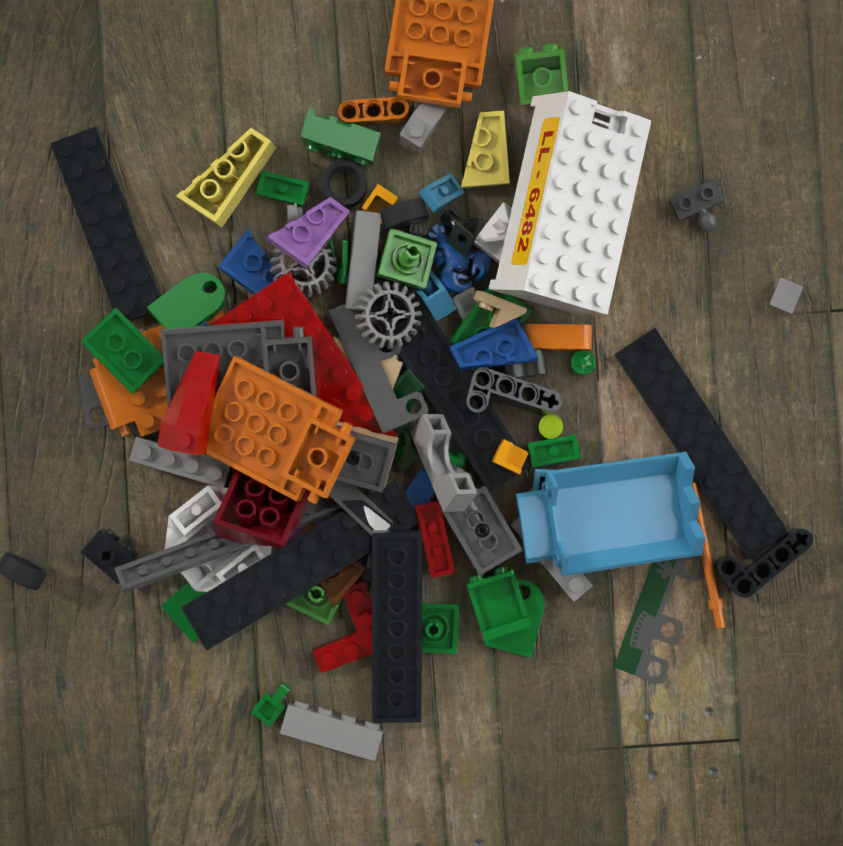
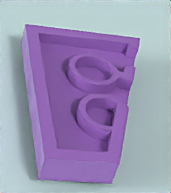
(310, 232)

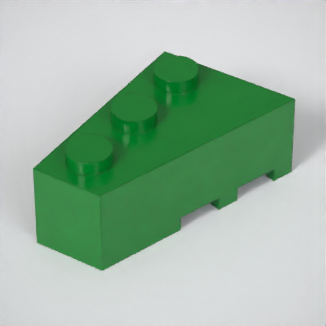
(340, 139)

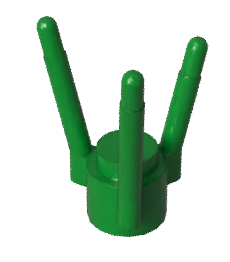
(342, 270)

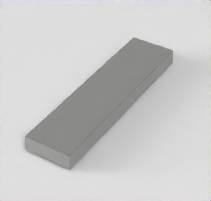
(363, 257)

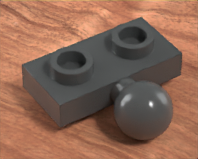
(696, 202)

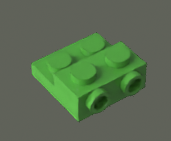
(540, 71)

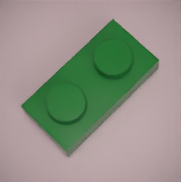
(282, 188)
(553, 450)

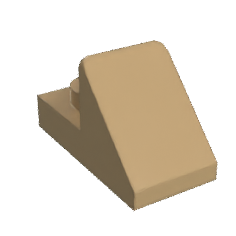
(504, 309)

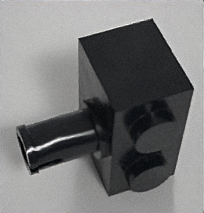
(108, 552)

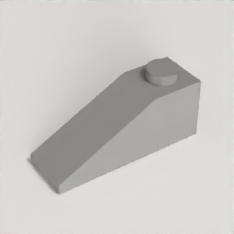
(422, 125)

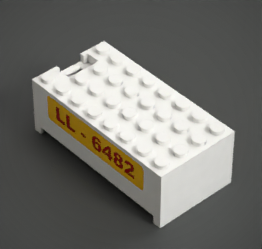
(572, 204)

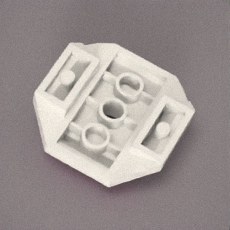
(196, 519)

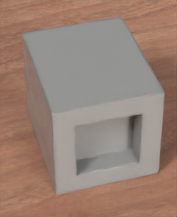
(785, 295)

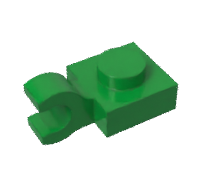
(270, 706)

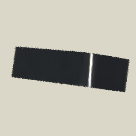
(512, 397)
(768, 559)

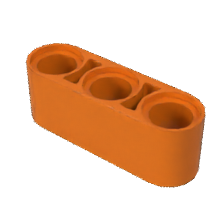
(384, 104)
(559, 336)

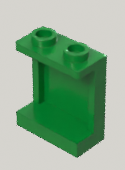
(498, 603)

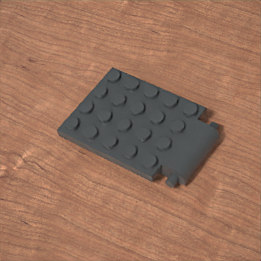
(256, 342)

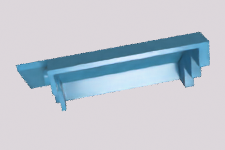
(613, 515)

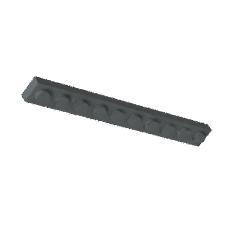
(201, 550)

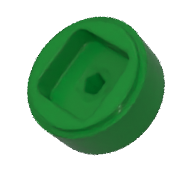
(582, 362)

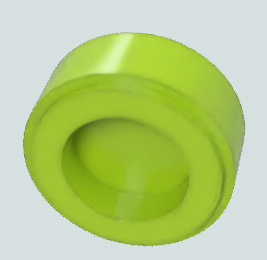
(550, 426)

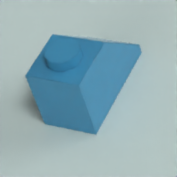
(436, 298)

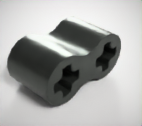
(527, 369)

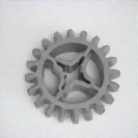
(311, 283)
(387, 304)

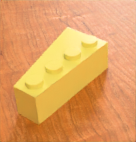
(229, 178)

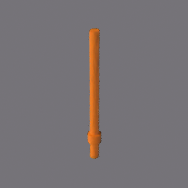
(715, 602)

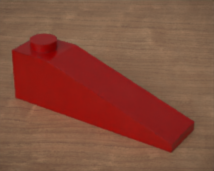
(189, 415)

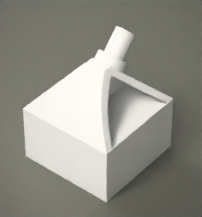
(493, 235)

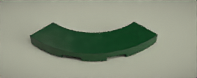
(405, 451)

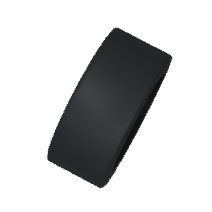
(349, 166)
(404, 214)
(22, 571)

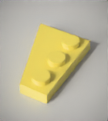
(488, 154)

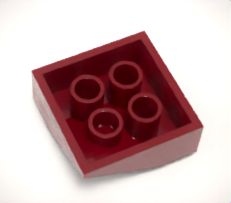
(257, 513)

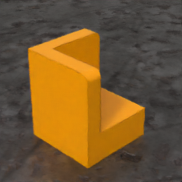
(379, 200)
(510, 456)

